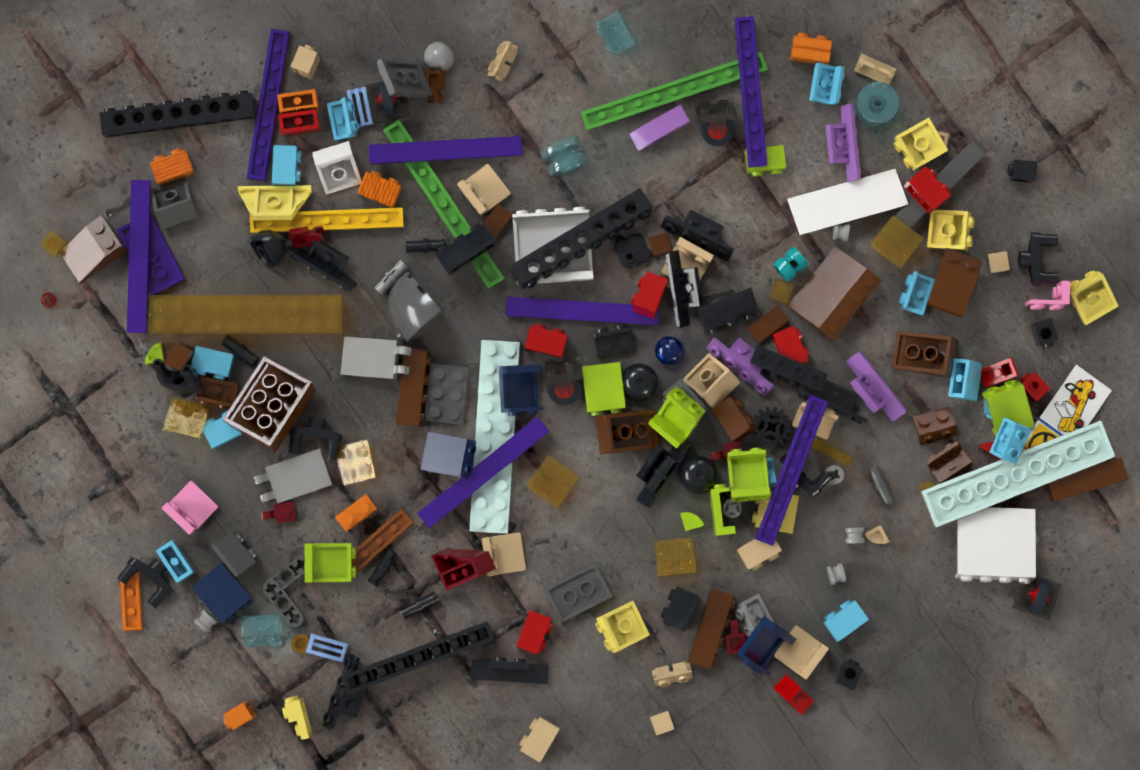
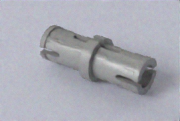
(391, 277)

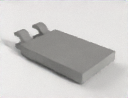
(373, 358)
(295, 477)

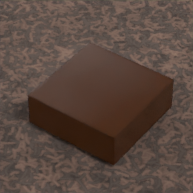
(659, 244)

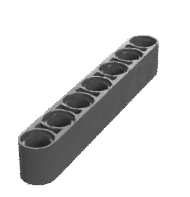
(949, 175)

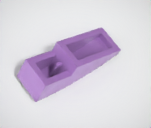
(659, 128)

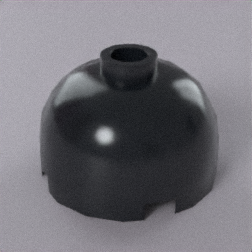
(269, 246)
(639, 382)
(698, 474)

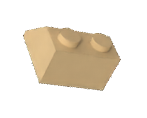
(711, 380)

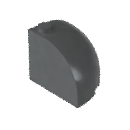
(411, 308)

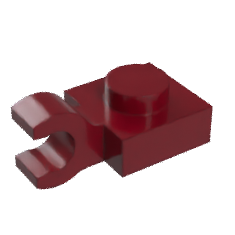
(303, 237)
(727, 447)
(283, 513)
(734, 640)

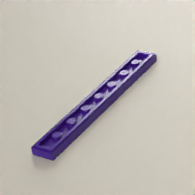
(750, 92)
(268, 105)
(445, 150)
(138, 256)
(576, 311)
(791, 470)
(483, 472)

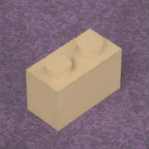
(305, 61)
(756, 552)
(539, 739)

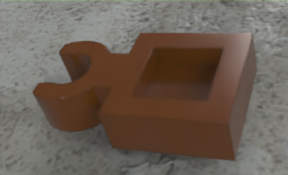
(436, 82)

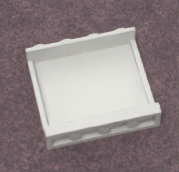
(541, 227)
(997, 545)

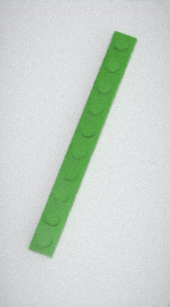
(665, 94)
(444, 205)

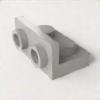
(751, 612)

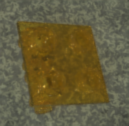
(896, 241)
(186, 418)
(356, 462)
(552, 481)
(675, 557)

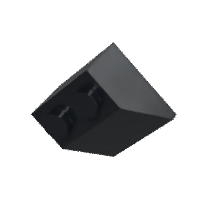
(680, 608)

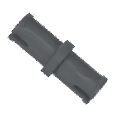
(881, 485)

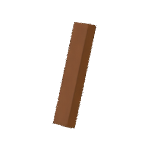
(381, 539)

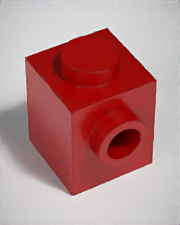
(1034, 386)

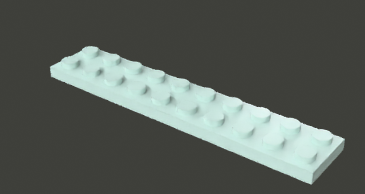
(1005, 479)
(492, 500)

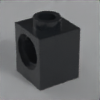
(1022, 171)
(1048, 325)
(849, 683)

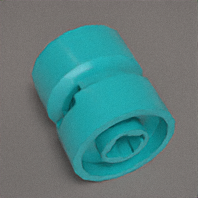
(785, 269)

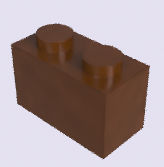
(180, 355)
(734, 418)

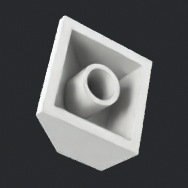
(337, 167)

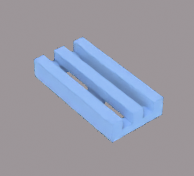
(356, 91)
(311, 643)

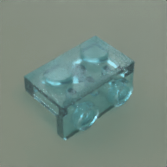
(616, 33)
(261, 630)

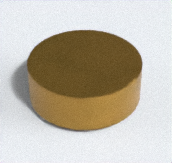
(300, 643)

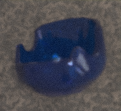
(669, 350)

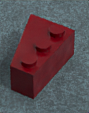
(461, 565)

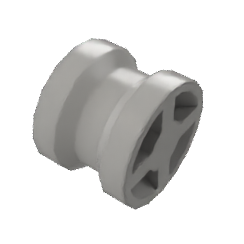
(841, 231)
(837, 477)
(734, 508)
(855, 535)
(836, 574)
(205, 621)

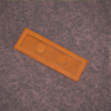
(131, 604)

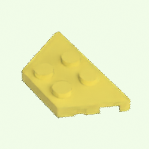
(274, 201)

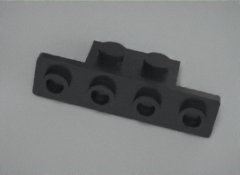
(700, 232)
(326, 261)
(684, 288)
(789, 369)
(839, 399)
(646, 496)
(505, 671)
(341, 701)

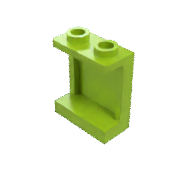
(603, 388)
(1008, 402)
(677, 417)
(748, 475)
(716, 511)
(329, 562)

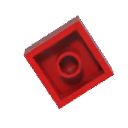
(927, 189)

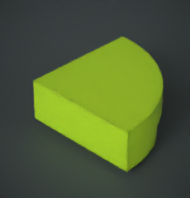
(155, 352)
(690, 521)

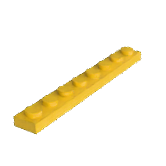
(335, 220)

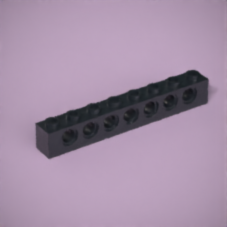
(110, 115)
(635, 200)
(417, 657)

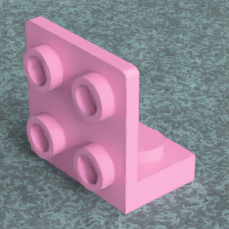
(1060, 293)
(190, 508)

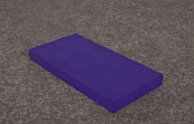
(163, 267)

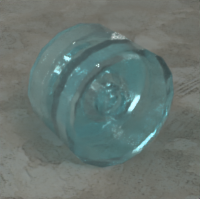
(873, 115)
(563, 156)

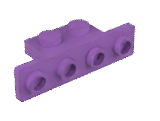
(843, 143)
(738, 360)
(873, 388)

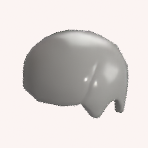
(439, 56)

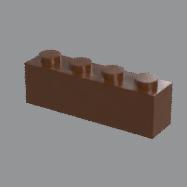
(412, 389)
(1088, 479)
(711, 628)

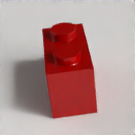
(299, 122)
(650, 294)
(546, 341)
(789, 344)
(534, 632)

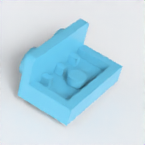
(826, 84)
(342, 119)
(916, 294)

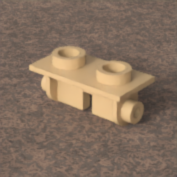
(504, 53)
(874, 69)
(680, 674)

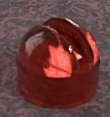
(53, 299)

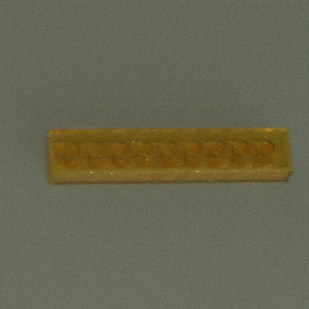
(246, 314)

